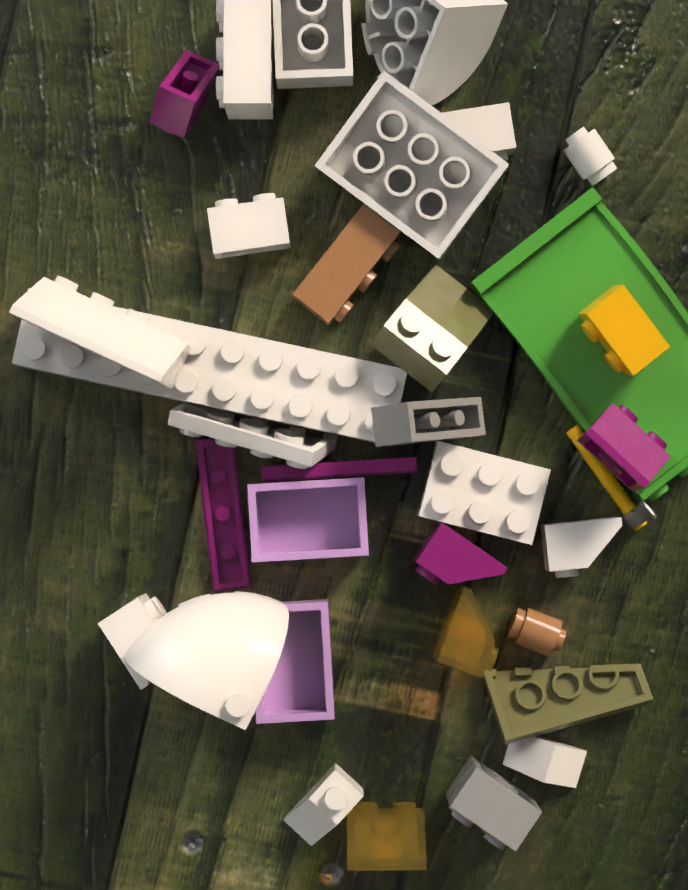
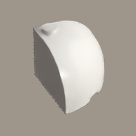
(431, 42)
(215, 652)

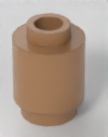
(536, 631)

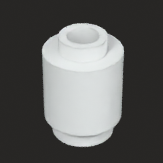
(589, 155)

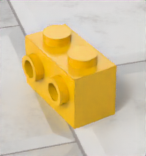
(622, 331)

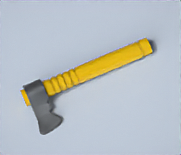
(633, 515)

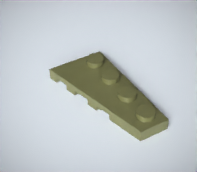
(561, 697)

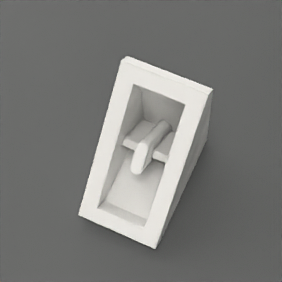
(546, 760)

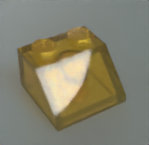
(465, 636)
(386, 837)

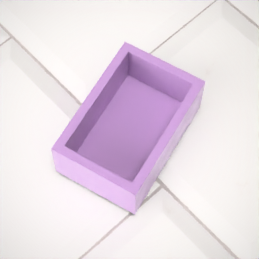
(308, 519)
(303, 676)

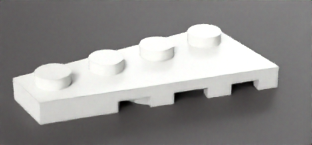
(253, 434)

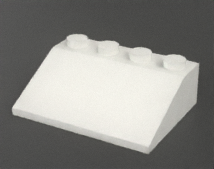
(412, 165)
(103, 330)

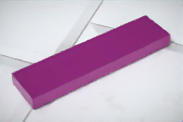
(340, 469)
(223, 516)

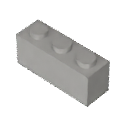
(427, 421)

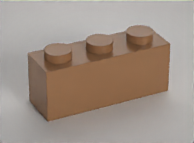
(348, 266)

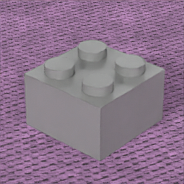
(492, 804)

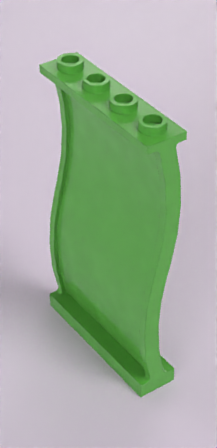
(538, 301)

